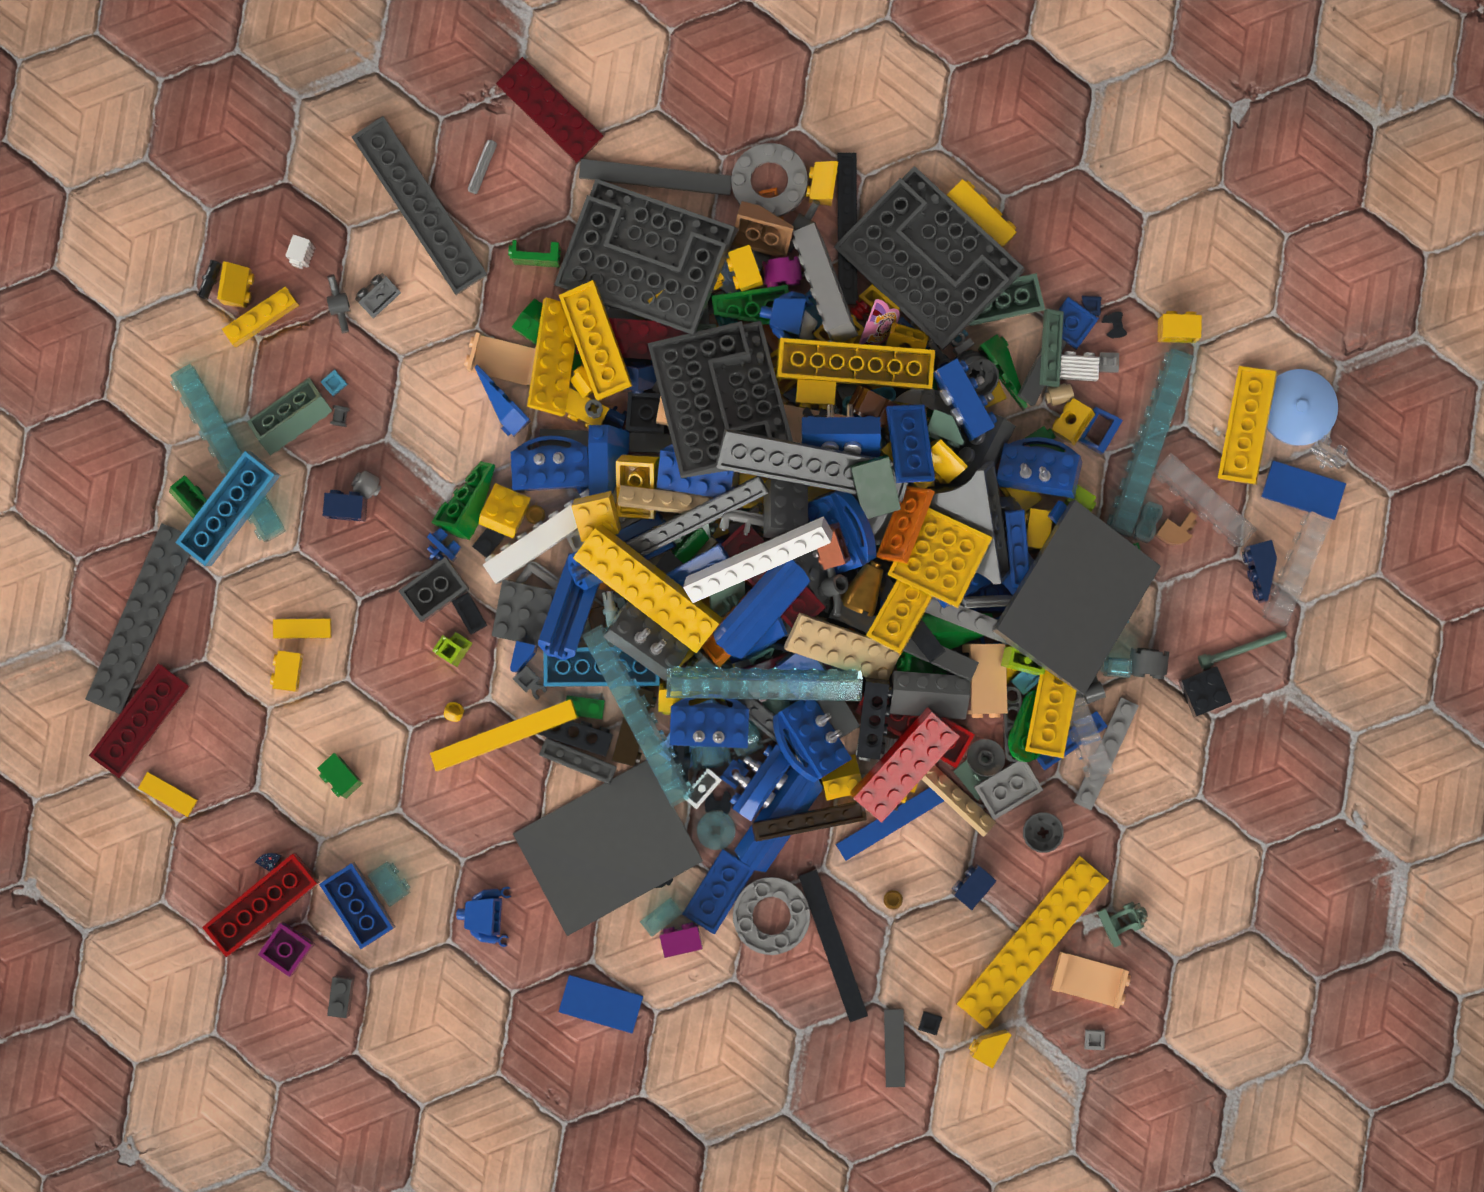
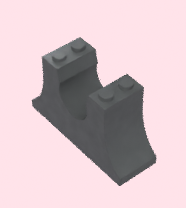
(979, 507)

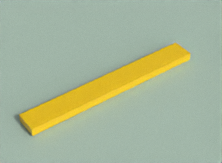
(504, 735)

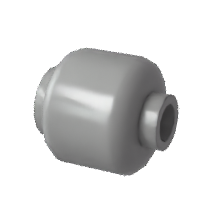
(366, 484)

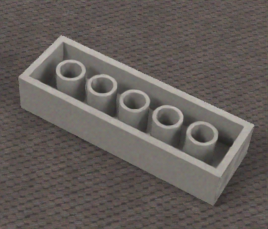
(824, 284)

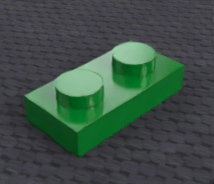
(588, 707)

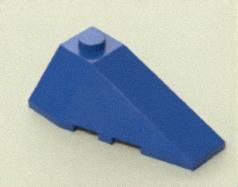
(507, 411)

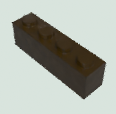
(627, 747)

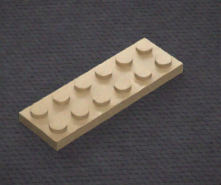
(840, 647)

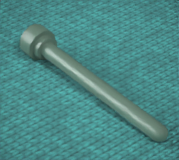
(1207, 661)

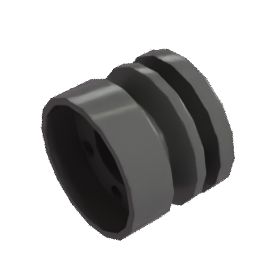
(980, 366)
(1053, 838)

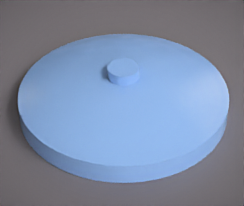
(1302, 407)

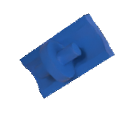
(437, 539)

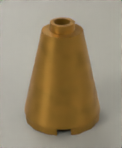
(864, 589)

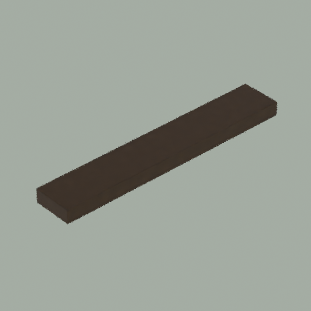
(808, 821)

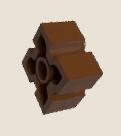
(868, 403)

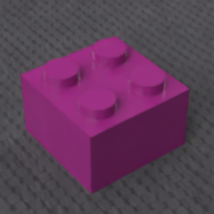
(680, 940)
(286, 949)

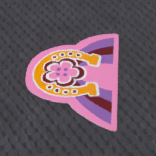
(879, 323)

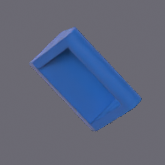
(1116, 422)
(522, 655)

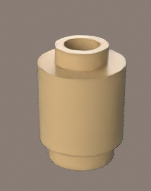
(1059, 395)

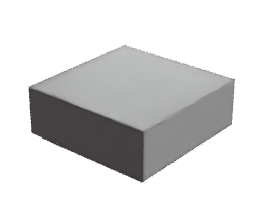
(1094, 1039)

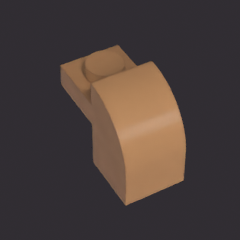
(1174, 534)

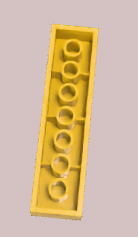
(855, 363)
(647, 588)

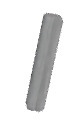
(482, 166)
(986, 601)

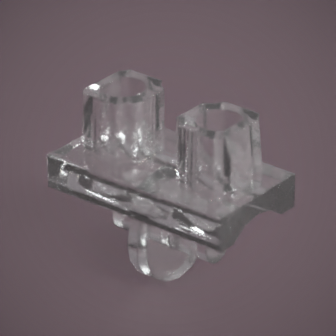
(1328, 455)

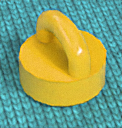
(453, 711)

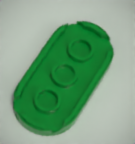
(1019, 733)

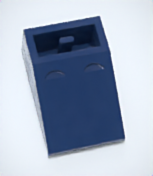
(1261, 563)

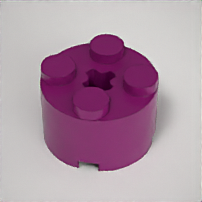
(782, 271)

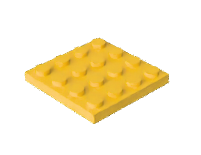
(943, 558)

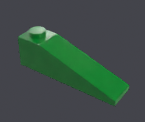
(528, 327)

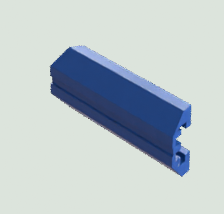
(587, 580)
(761, 608)
(566, 617)
(793, 797)

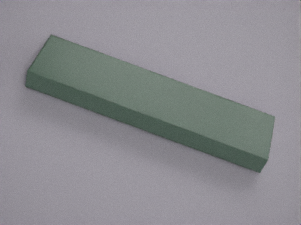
(1051, 348)

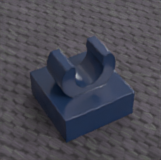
(615, 418)

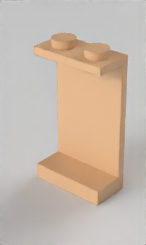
(501, 359)
(989, 681)
(1090, 980)

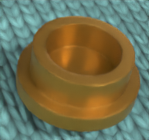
(535, 514)
(893, 899)

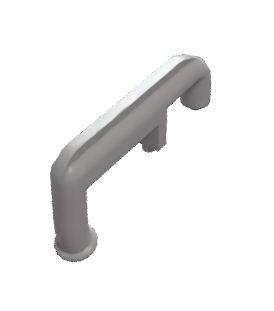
(742, 516)
(539, 571)

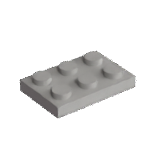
(1008, 788)

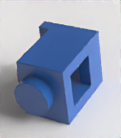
(727, 775)

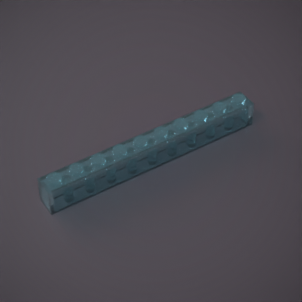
(1150, 442)
(221, 443)
(764, 684)
(638, 717)

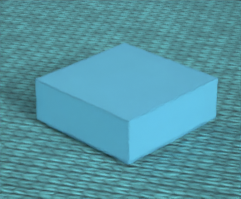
(334, 383)

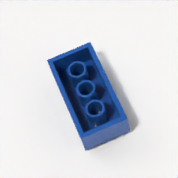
(357, 905)

